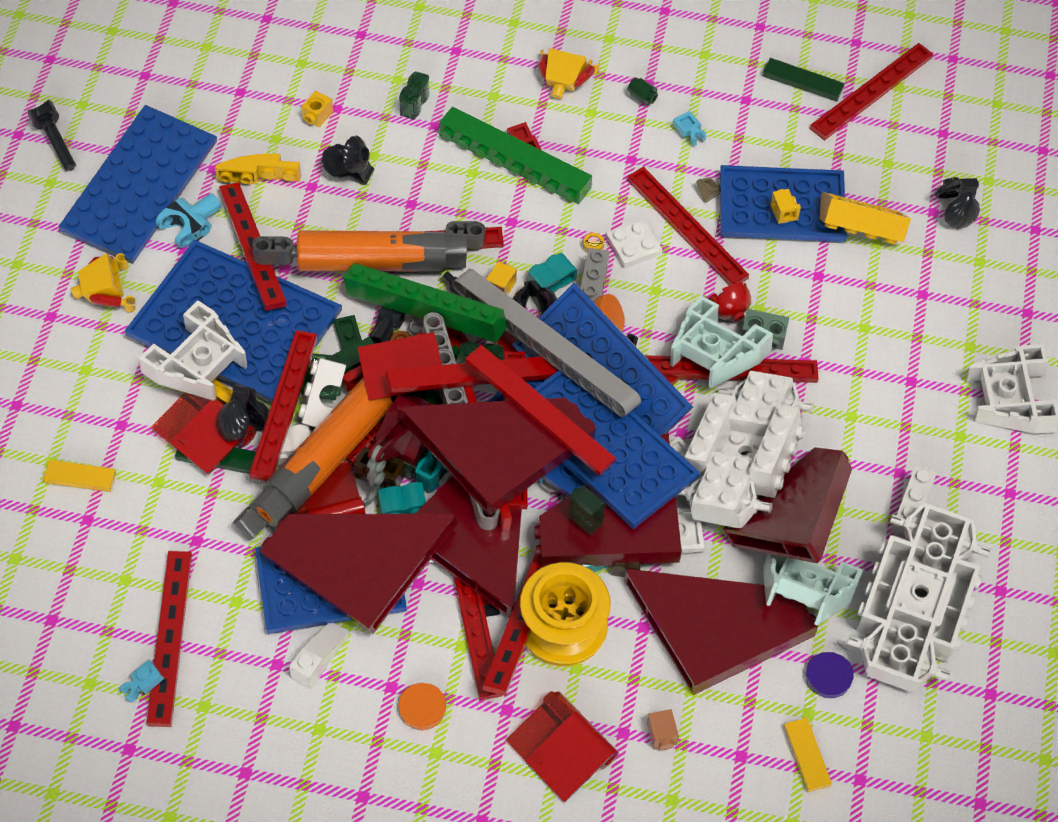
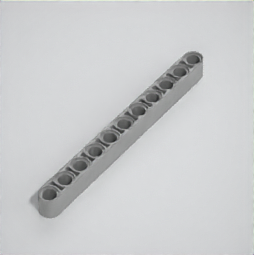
(551, 345)
(457, 393)

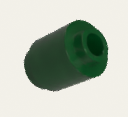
(643, 91)

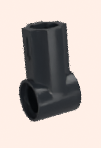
(387, 323)

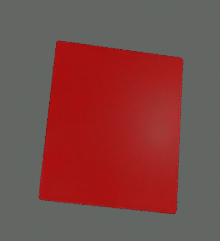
(395, 354)

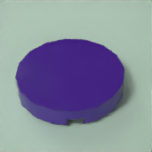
(829, 674)

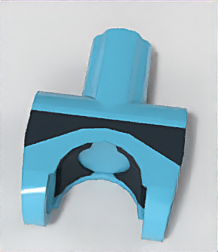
(189, 217)

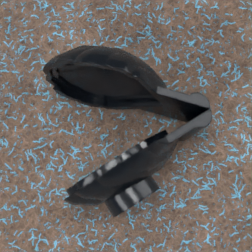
(348, 160)
(965, 208)
(542, 296)
(240, 413)

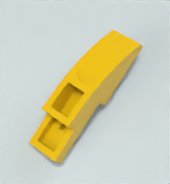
(252, 167)

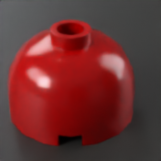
(732, 301)

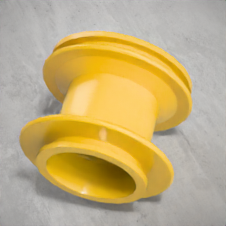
(576, 637)

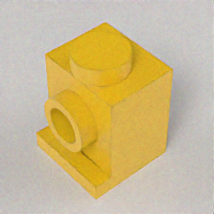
(784, 206)

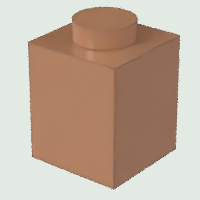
(662, 729)

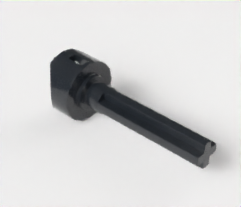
(45, 118)

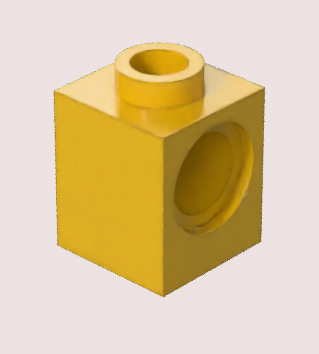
(317, 109)
(503, 277)

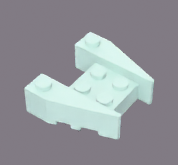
(716, 346)
(810, 584)

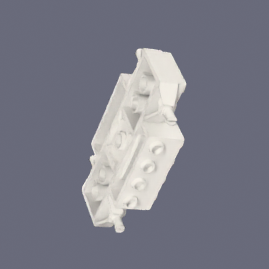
(754, 418)
(915, 630)

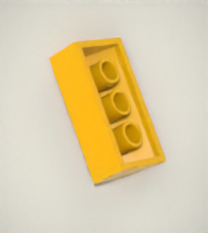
(863, 217)

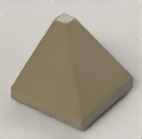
(708, 188)

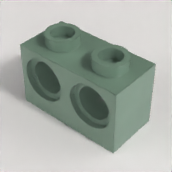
(770, 322)

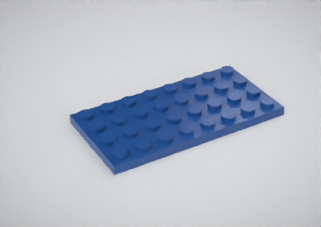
(137, 183)
(596, 335)
(645, 466)

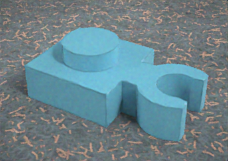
(689, 125)
(144, 680)

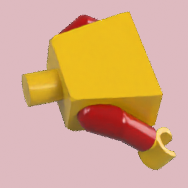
(565, 71)
(102, 282)

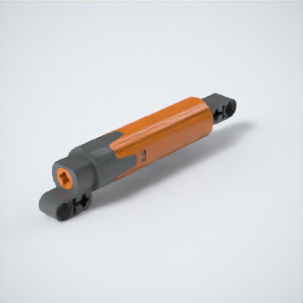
(374, 249)
(313, 460)

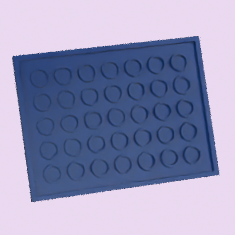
(230, 291)

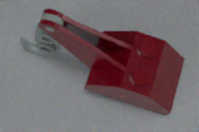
(393, 441)

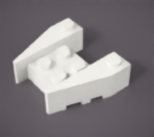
(198, 358)
(1010, 393)

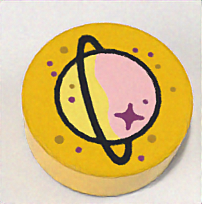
(594, 241)

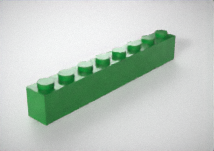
(515, 155)
(419, 300)

